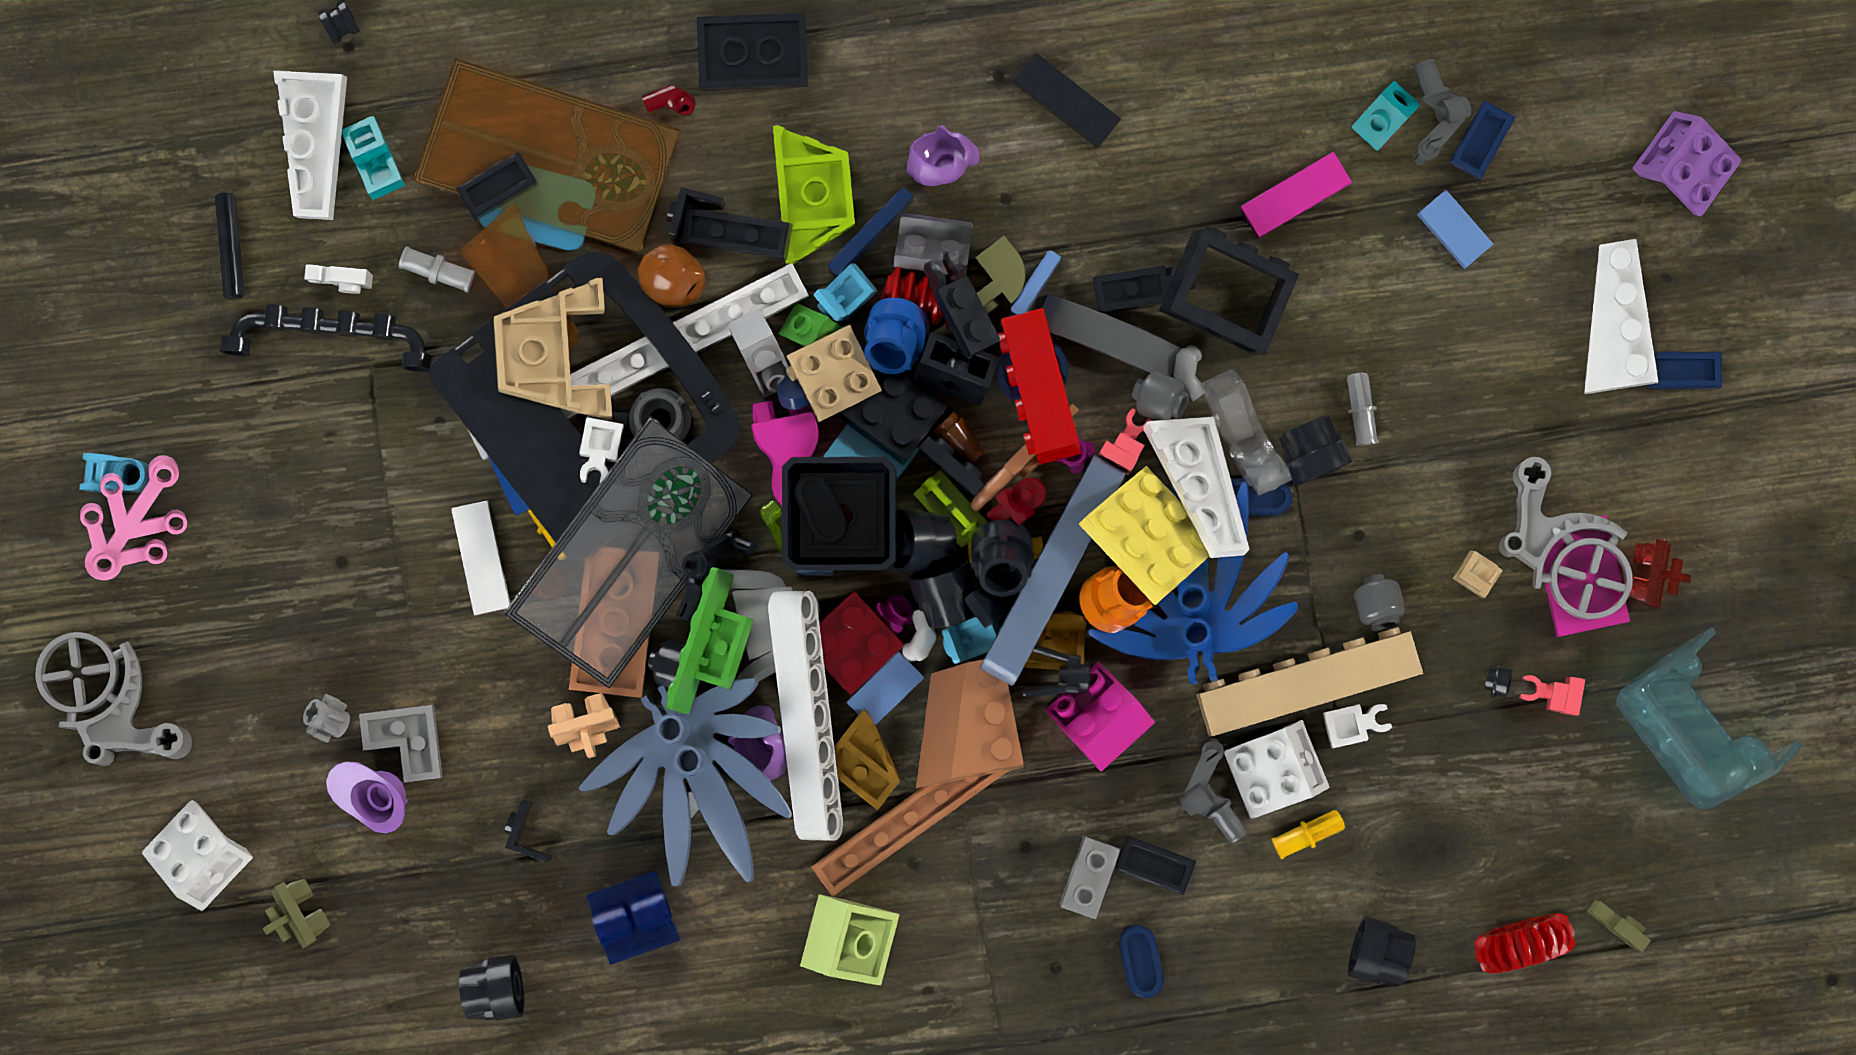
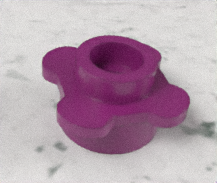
(1076, 462)
(895, 612)

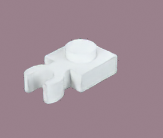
(348, 279)
(601, 444)
(1349, 725)

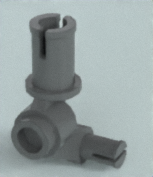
(1449, 110)
(1201, 798)

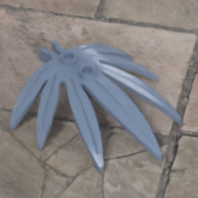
(688, 751)

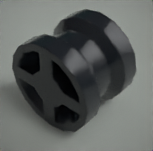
(338, 21)

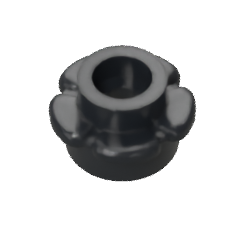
(1499, 681)

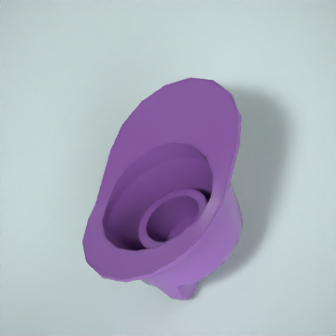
(368, 795)

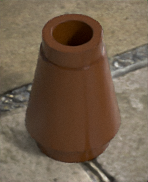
(959, 436)

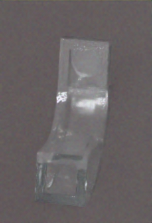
(1243, 433)

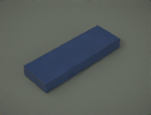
(870, 232)

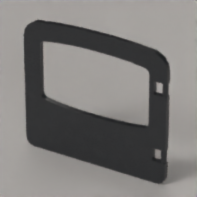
(536, 441)

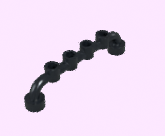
(312, 322)

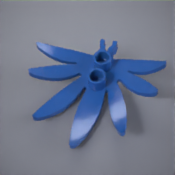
(1199, 618)

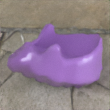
(941, 157)
(766, 752)

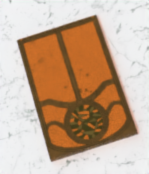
(591, 162)

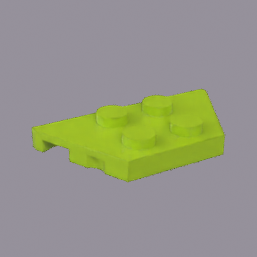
(812, 191)

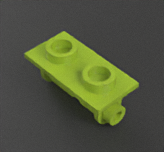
(944, 499)

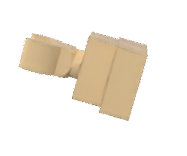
(1477, 574)

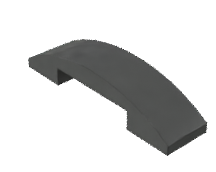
(1109, 336)

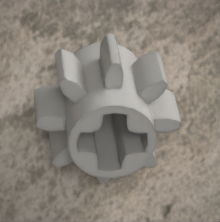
(326, 718)

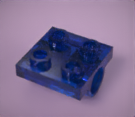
(632, 917)

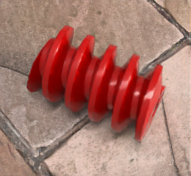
(918, 293)

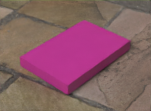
(1571, 589)

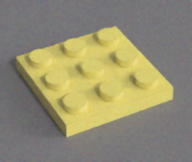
(1147, 535)

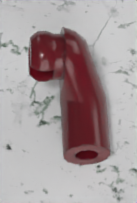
(672, 98)

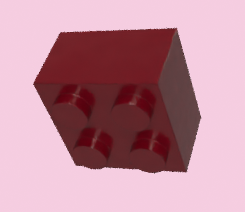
(856, 643)

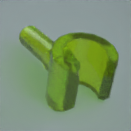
(770, 514)

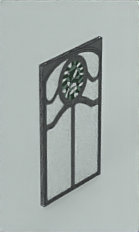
(625, 553)

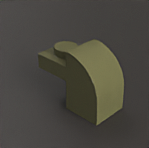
(1005, 273)

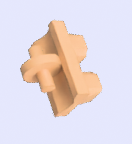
(586, 730)

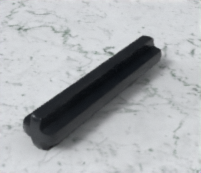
(229, 246)

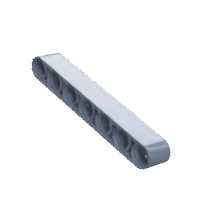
(1050, 573)

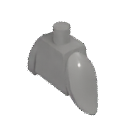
(751, 599)

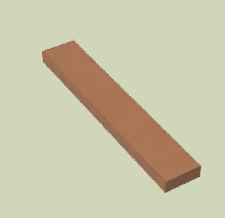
(895, 830)

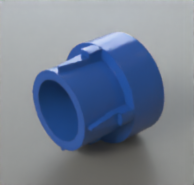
(895, 335)

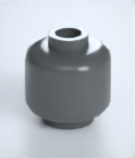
(1160, 397)
(1379, 603)

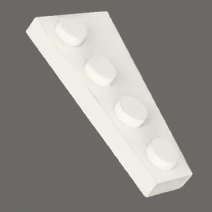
(313, 130)
(1620, 328)
(1200, 476)

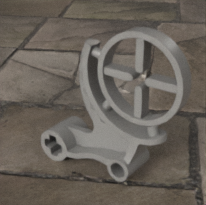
(1538, 534)
(113, 728)

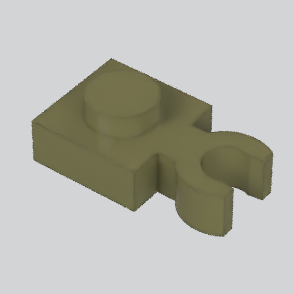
(1626, 929)

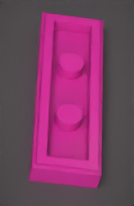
(1295, 195)

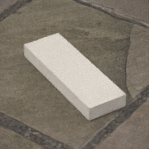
(481, 557)

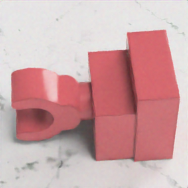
(1125, 449)
(1560, 697)

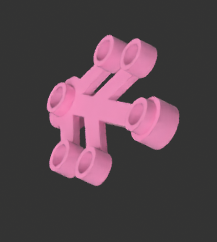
(129, 524)

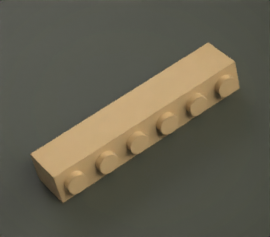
(1309, 683)

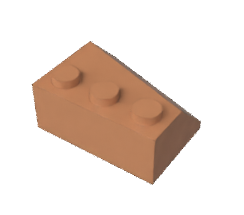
(967, 727)

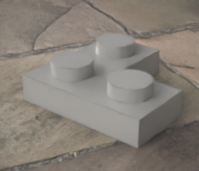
(413, 731)

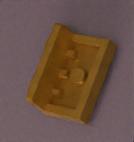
(1063, 634)

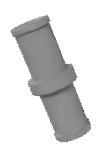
(436, 269)

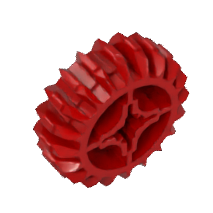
(1524, 943)

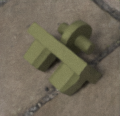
(288, 899)

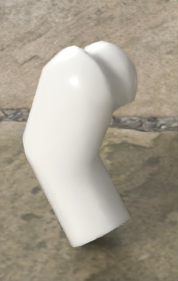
(922, 640)

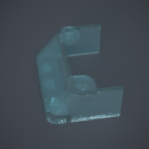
(1689, 737)

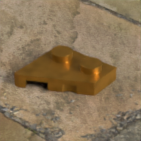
(865, 761)

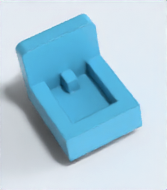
(845, 294)
(968, 639)

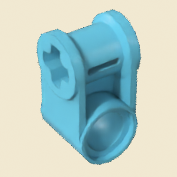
(100, 464)

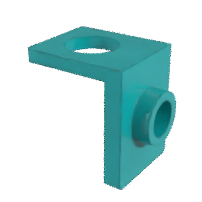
(1385, 116)

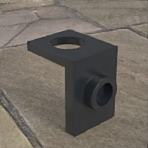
(677, 209)
(515, 828)

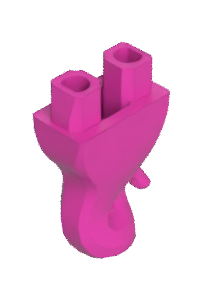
(784, 437)

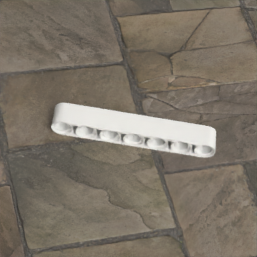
(805, 715)

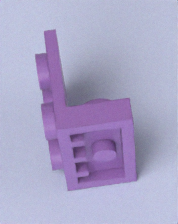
(1689, 161)

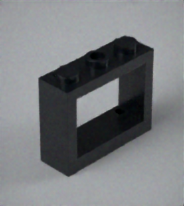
(1176, 306)

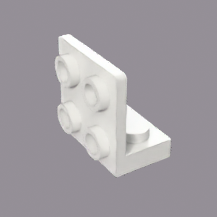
(1276, 770)
(195, 856)

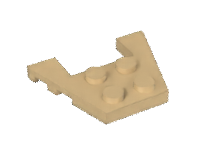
(535, 352)

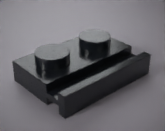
(940, 455)

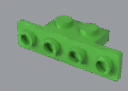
(712, 646)

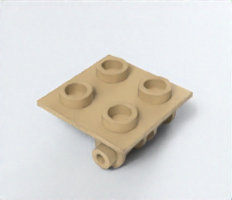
(833, 373)

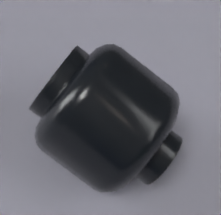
(665, 662)

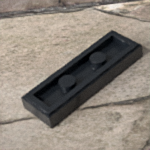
(1066, 100)
(736, 233)

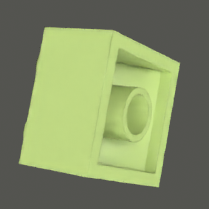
(849, 940)

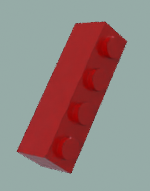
(1040, 386)

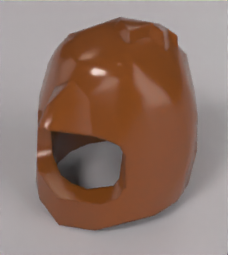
(668, 275)

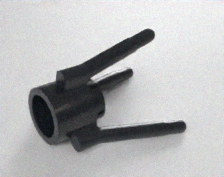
(1072, 679)

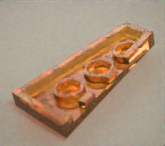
(509, 261)

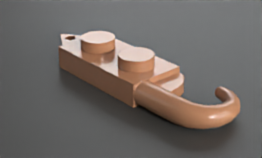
(1019, 464)

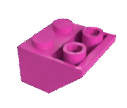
(1101, 720)

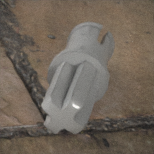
(1362, 409)

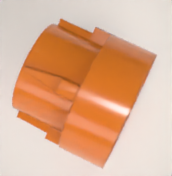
(1112, 600)

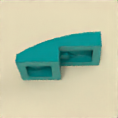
(373, 157)

